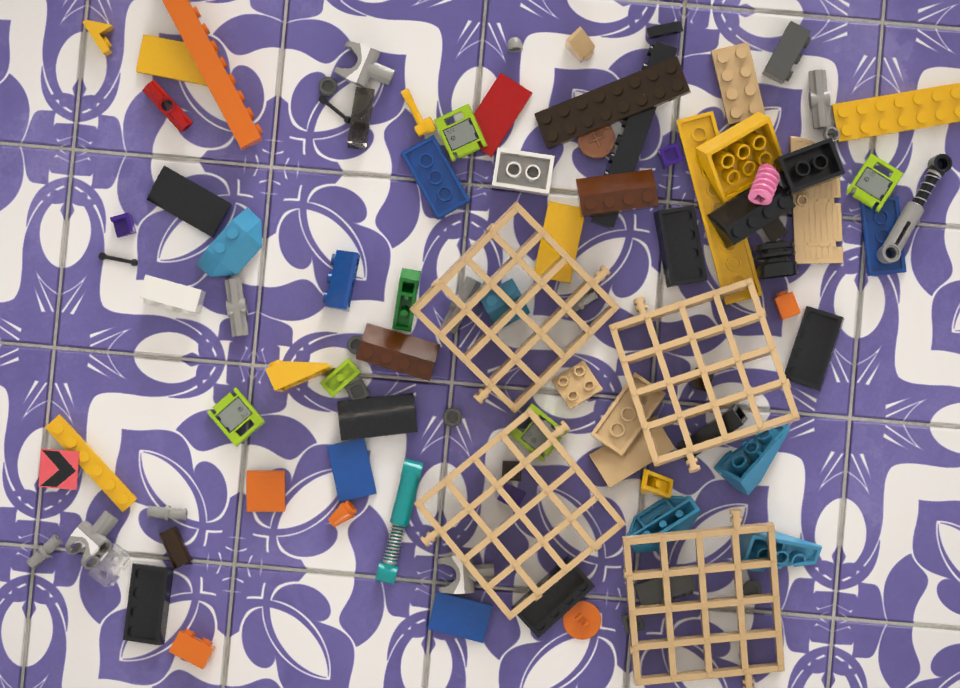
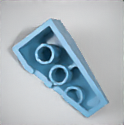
(788, 549)

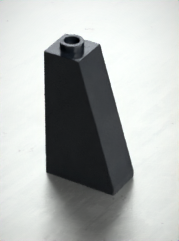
(732, 418)

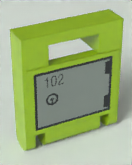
(461, 135)
(873, 185)
(233, 414)
(532, 436)

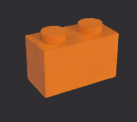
(192, 648)

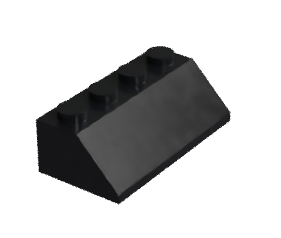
(742, 217)

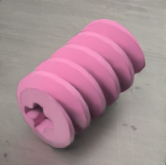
(764, 185)

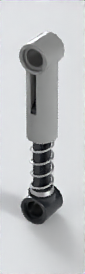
(913, 211)

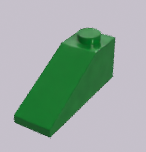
(406, 297)

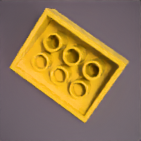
(737, 153)
(290, 374)

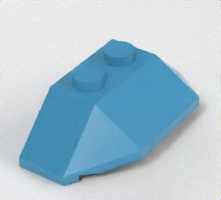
(233, 246)
(664, 516)

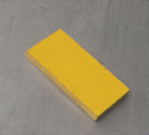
(168, 60)
(565, 227)

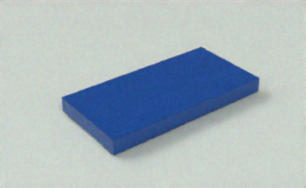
(435, 177)
(875, 231)

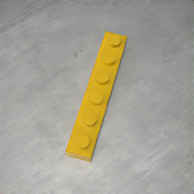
(92, 463)

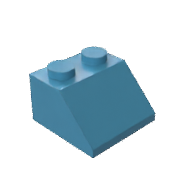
(496, 306)

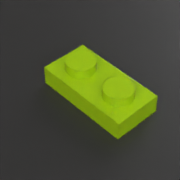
(340, 377)

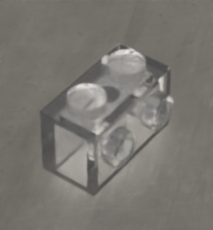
(108, 569)

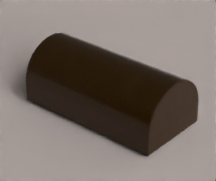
(175, 547)

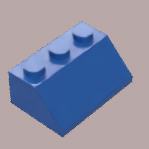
(341, 280)

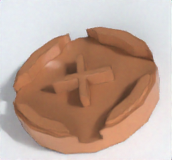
(598, 143)

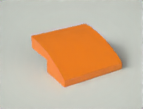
(265, 490)

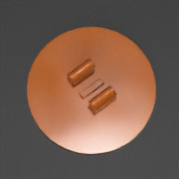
(582, 620)

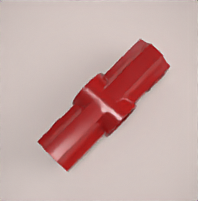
(159, 98)

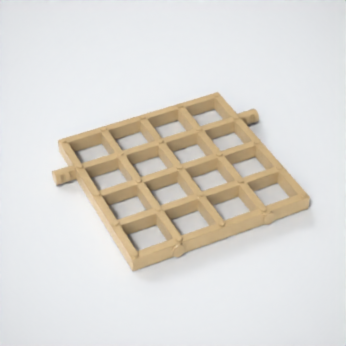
(516, 308)
(703, 371)
(547, 490)
(703, 603)

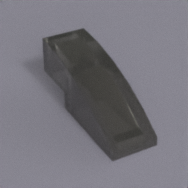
(361, 118)

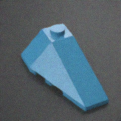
(750, 462)

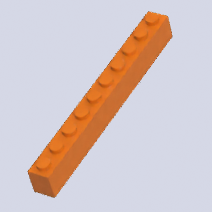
(214, 72)

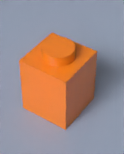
(786, 305)

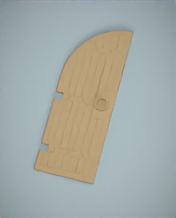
(816, 219)

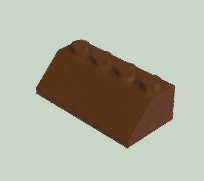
(617, 193)
(398, 351)

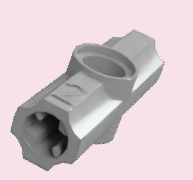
(819, 99)
(467, 289)
(236, 307)

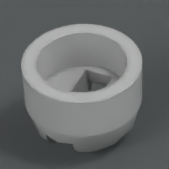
(514, 45)
(831, 131)

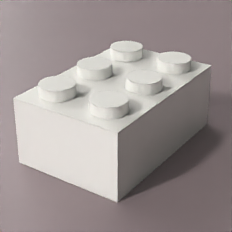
(523, 171)
(172, 295)

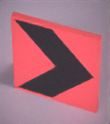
(58, 469)

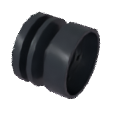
(776, 259)

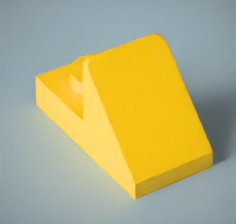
(97, 31)
(656, 484)

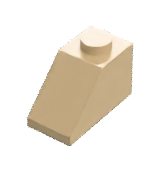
(580, 45)

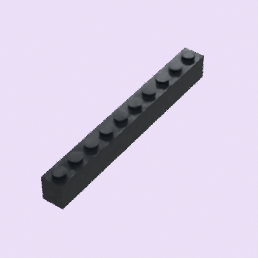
(634, 133)

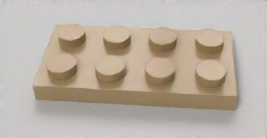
(737, 82)
(620, 422)

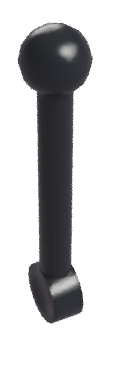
(322, 99)
(102, 256)

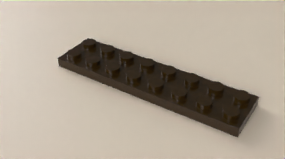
(612, 103)

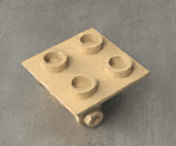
(577, 384)

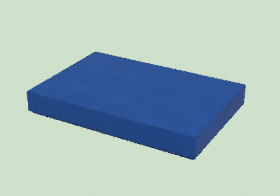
(351, 469)
(459, 617)

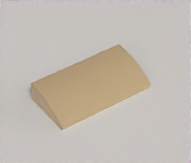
(616, 468)

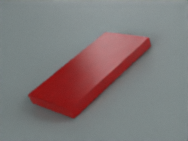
(499, 111)

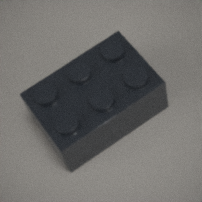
(809, 166)

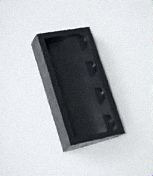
(188, 201)
(680, 246)
(813, 348)
(377, 416)
(556, 600)
(148, 604)

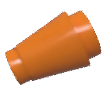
(343, 513)

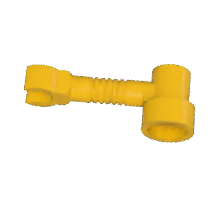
(423, 126)

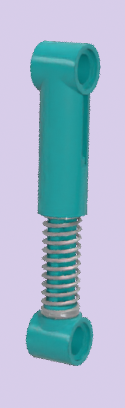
(400, 518)

